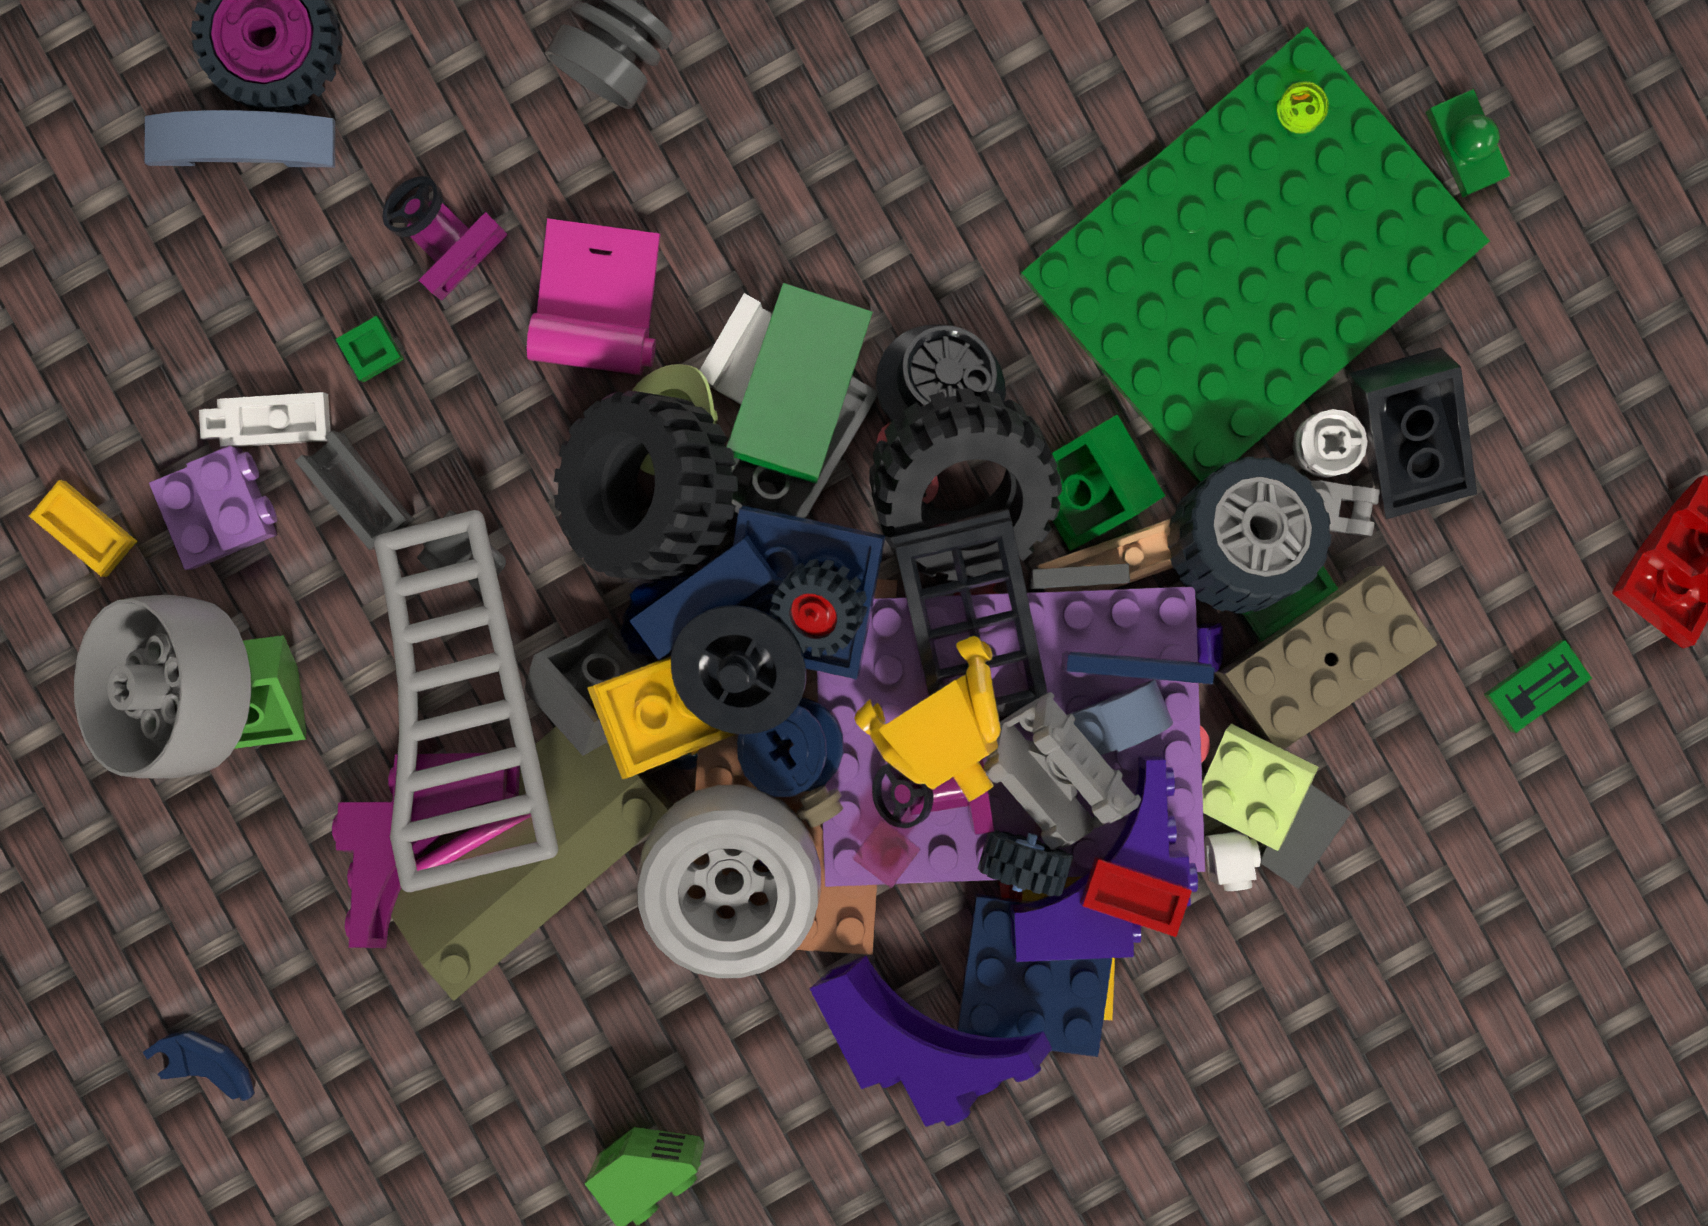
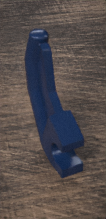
(204, 1057)

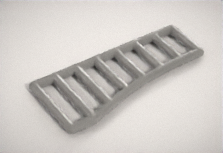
(412, 730)

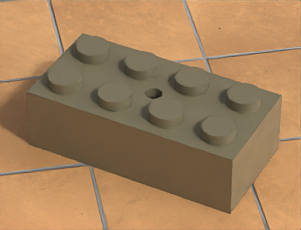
(1288, 685)

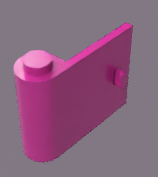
(596, 304)

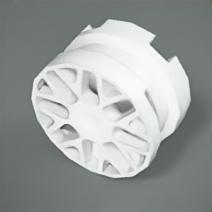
(1330, 443)

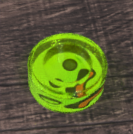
(1302, 107)

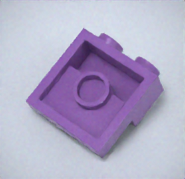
(214, 507)

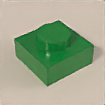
(369, 349)

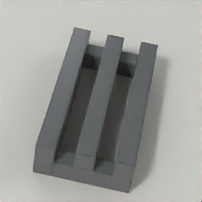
(1078, 576)

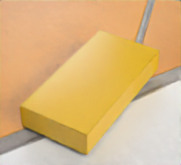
(83, 528)

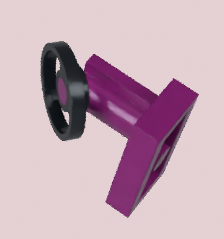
(440, 234)
(925, 800)

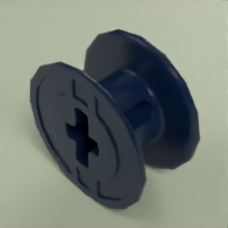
(807, 763)

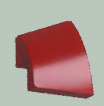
(1670, 570)

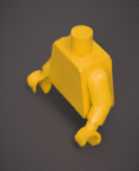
(945, 731)

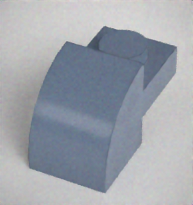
(1124, 718)

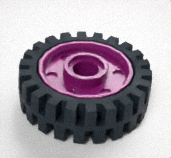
(273, 74)

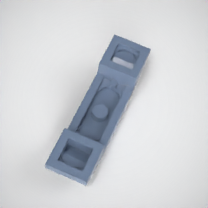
(239, 137)

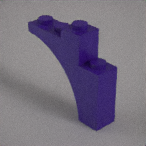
(1068, 931)
(895, 1043)

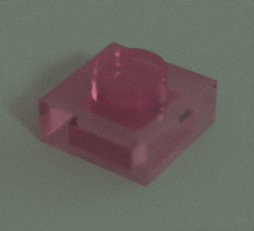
(886, 853)

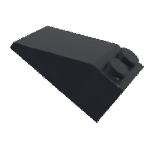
(1415, 431)

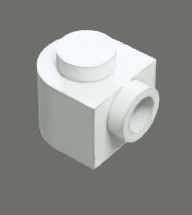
(1232, 860)

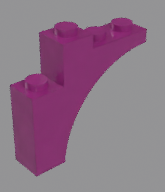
(366, 830)

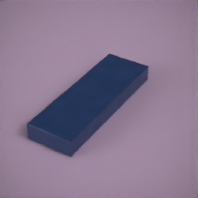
(719, 583)
(1137, 667)

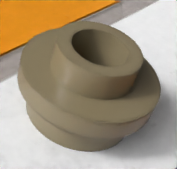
(820, 806)

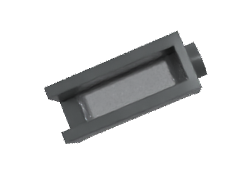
(354, 489)

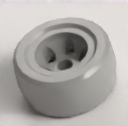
(131, 685)
(735, 830)

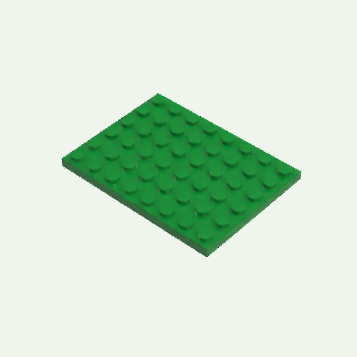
(1253, 260)

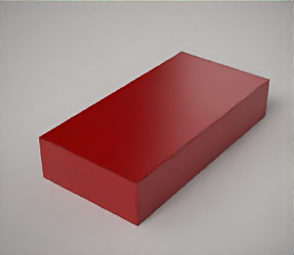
(1135, 896)

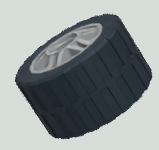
(1249, 535)

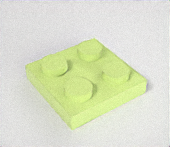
(1255, 786)

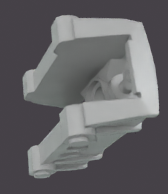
(1052, 769)

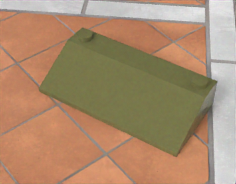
(477, 921)

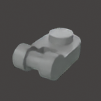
(1363, 501)

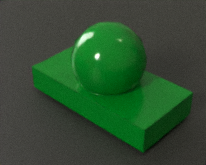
(1468, 142)

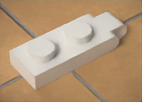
(267, 420)

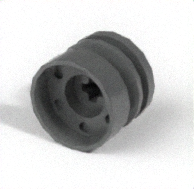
(605, 50)

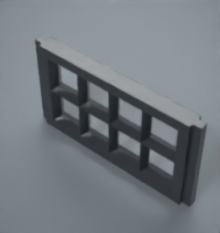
(953, 537)

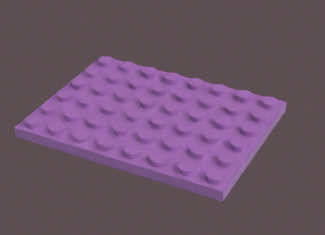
(1111, 622)

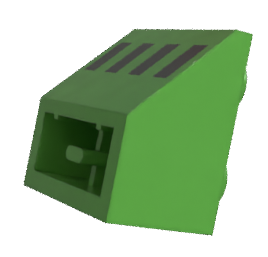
(641, 1171)

